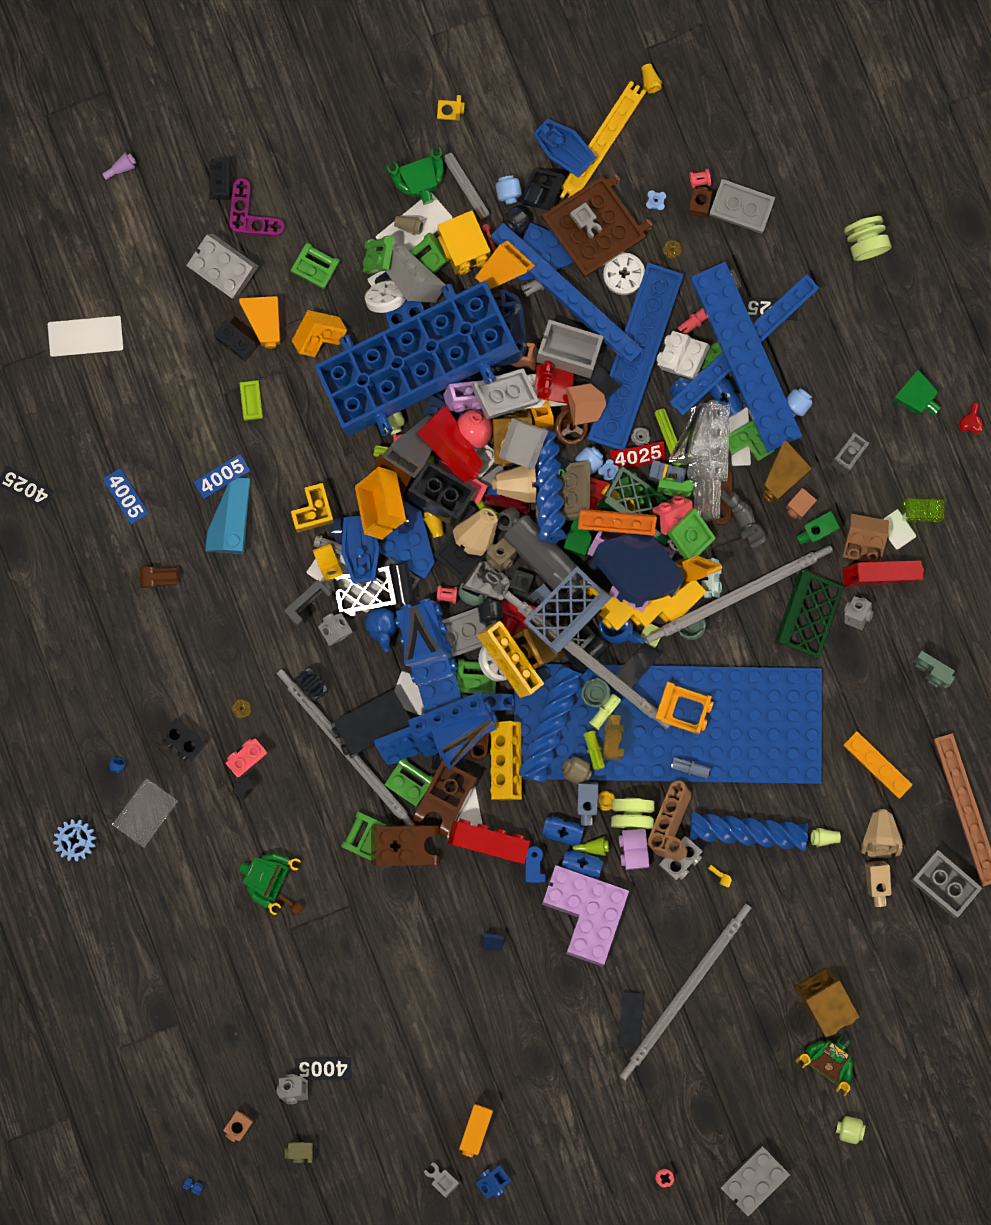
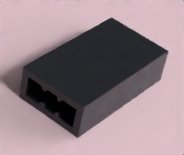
(370, 723)

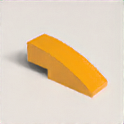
(697, 568)

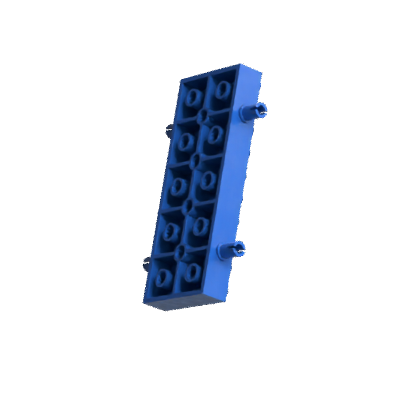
(416, 358)

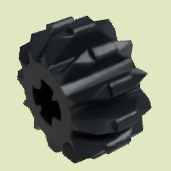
(311, 684)

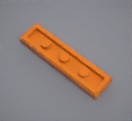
(617, 522)

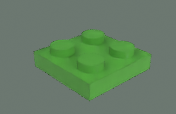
(691, 534)

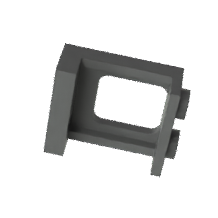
(305, 599)

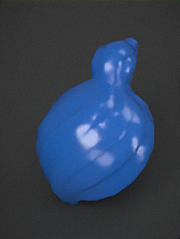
(381, 626)
(623, 634)

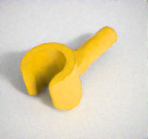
(725, 879)

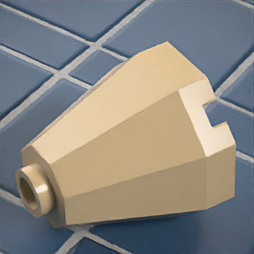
(516, 483)
(476, 531)
(882, 836)

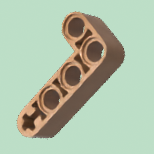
(679, 797)

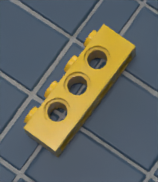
(510, 659)
(505, 776)

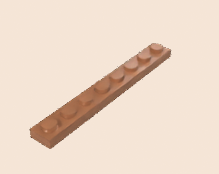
(965, 806)

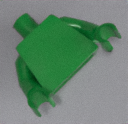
(419, 177)

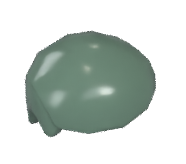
(470, 597)
(694, 630)
(595, 693)

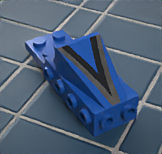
(428, 653)
(450, 736)

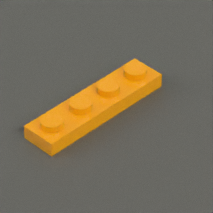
(877, 765)

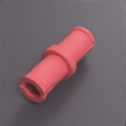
(694, 321)

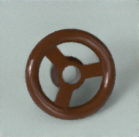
(562, 428)

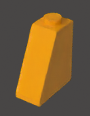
(504, 266)
(263, 318)
(475, 1130)

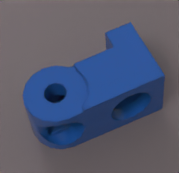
(500, 702)
(533, 860)

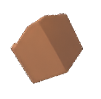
(585, 403)

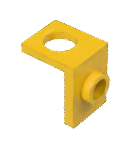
(457, 106)
(327, 562)

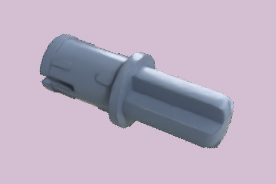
(690, 767)

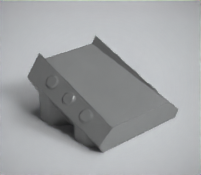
(522, 443)
(487, 581)

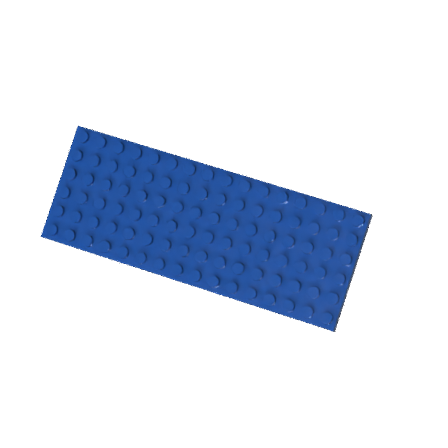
(758, 729)

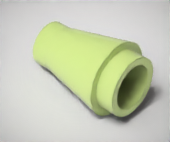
(824, 837)

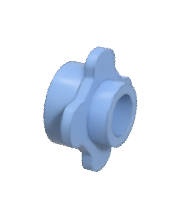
(651, 204)
(610, 474)

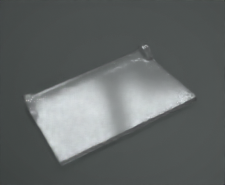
(145, 812)

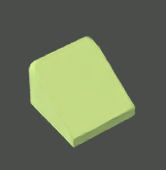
(649, 630)

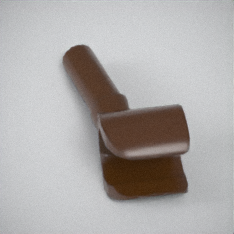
(296, 908)

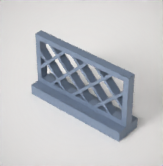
(576, 624)

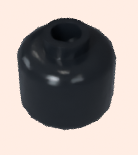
(517, 220)
(490, 611)

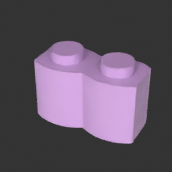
(634, 848)

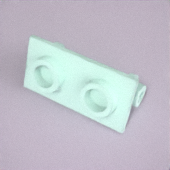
(712, 585)

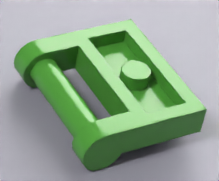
(435, 257)
(379, 260)
(312, 271)
(671, 488)
(473, 682)
(406, 787)
(364, 846)

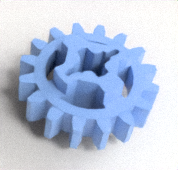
(82, 842)

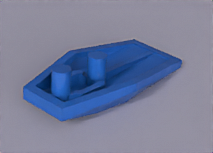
(564, 147)
(359, 551)

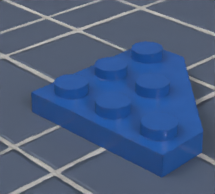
(547, 247)
(410, 547)

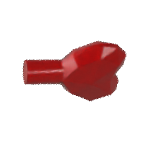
(971, 421)

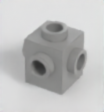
(858, 612)
(334, 628)
(292, 1089)

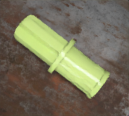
(605, 711)

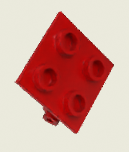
(552, 383)

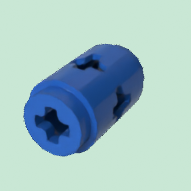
(725, 387)
(573, 829)
(592, 864)

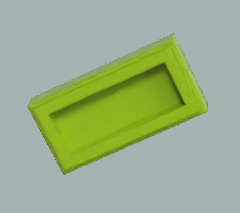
(251, 400)

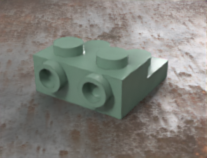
(938, 673)

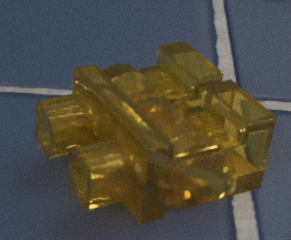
(613, 736)

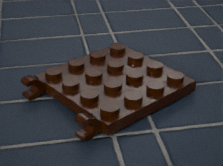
(618, 226)

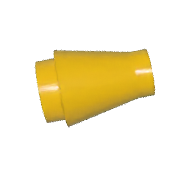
(650, 79)
(434, 524)

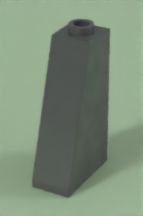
(409, 451)

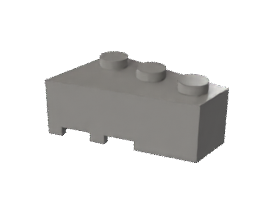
(413, 277)

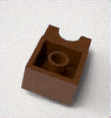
(446, 803)
(408, 847)

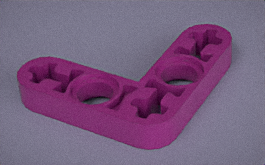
(247, 221)

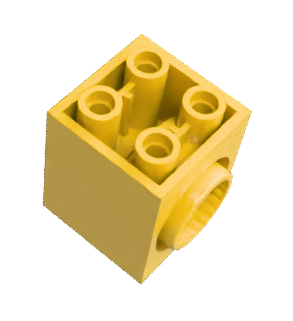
(463, 243)

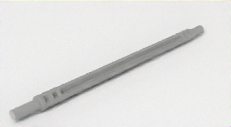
(739, 594)
(589, 661)
(356, 761)
(644, 1048)

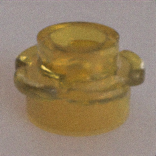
(672, 244)
(241, 713)

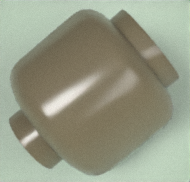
(576, 770)

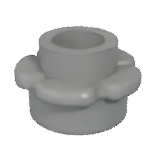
(640, 441)

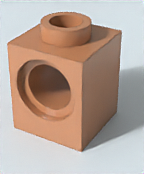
(800, 504)
(241, 1118)

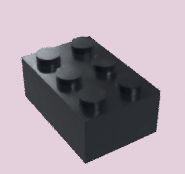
(441, 494)

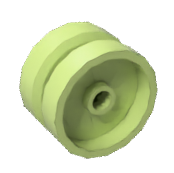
(632, 813)

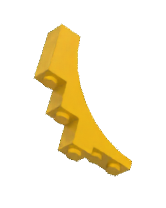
(667, 608)

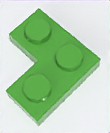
(748, 436)

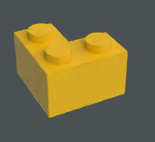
(317, 513)

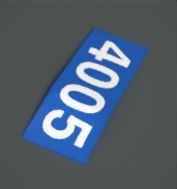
(221, 476)
(125, 496)

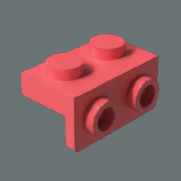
(672, 512)
(246, 758)

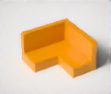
(317, 329)

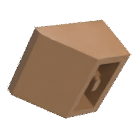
(865, 538)

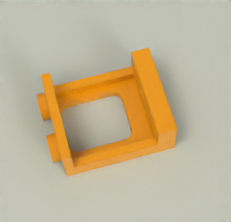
(668, 703)

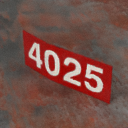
(638, 455)

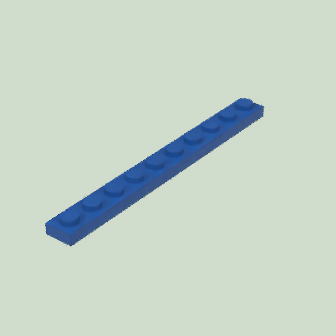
(572, 298)
(764, 327)

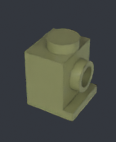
(299, 1151)

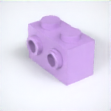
(461, 397)

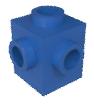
(493, 1182)

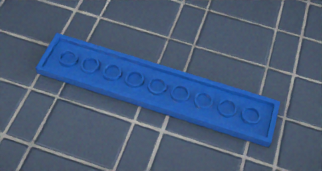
(646, 329)
(745, 356)

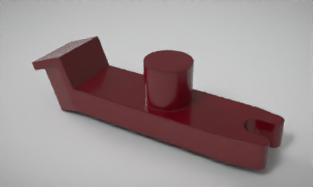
(505, 502)

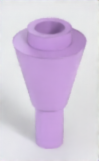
(123, 164)

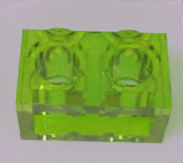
(923, 510)

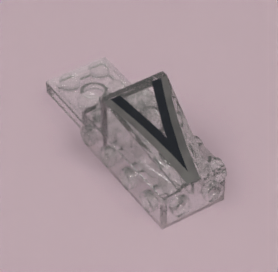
(698, 447)

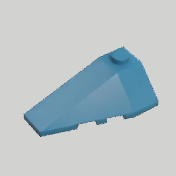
(230, 520)

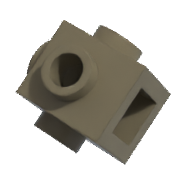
(501, 555)

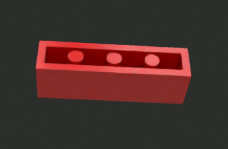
(488, 842)

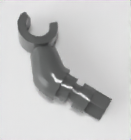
(745, 518)

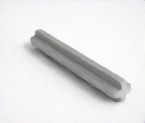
(466, 186)

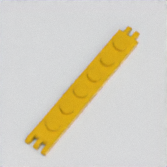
(606, 136)

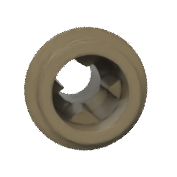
(409, 224)

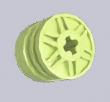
(867, 236)

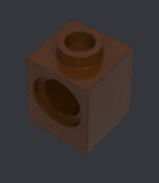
(696, 209)

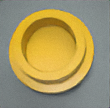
(605, 800)

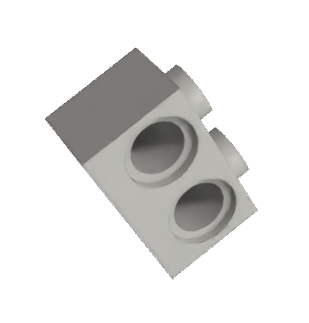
(685, 863)

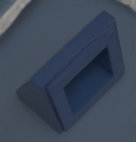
(492, 941)

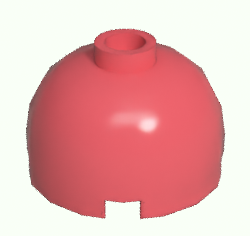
(476, 428)

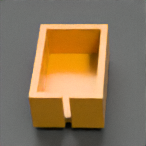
(380, 503)

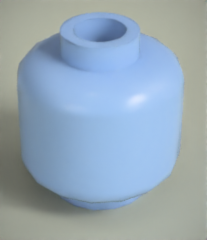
(508, 189)
(799, 402)
(591, 455)

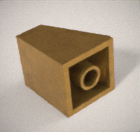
(500, 427)
(784, 474)
(534, 648)
(827, 1002)

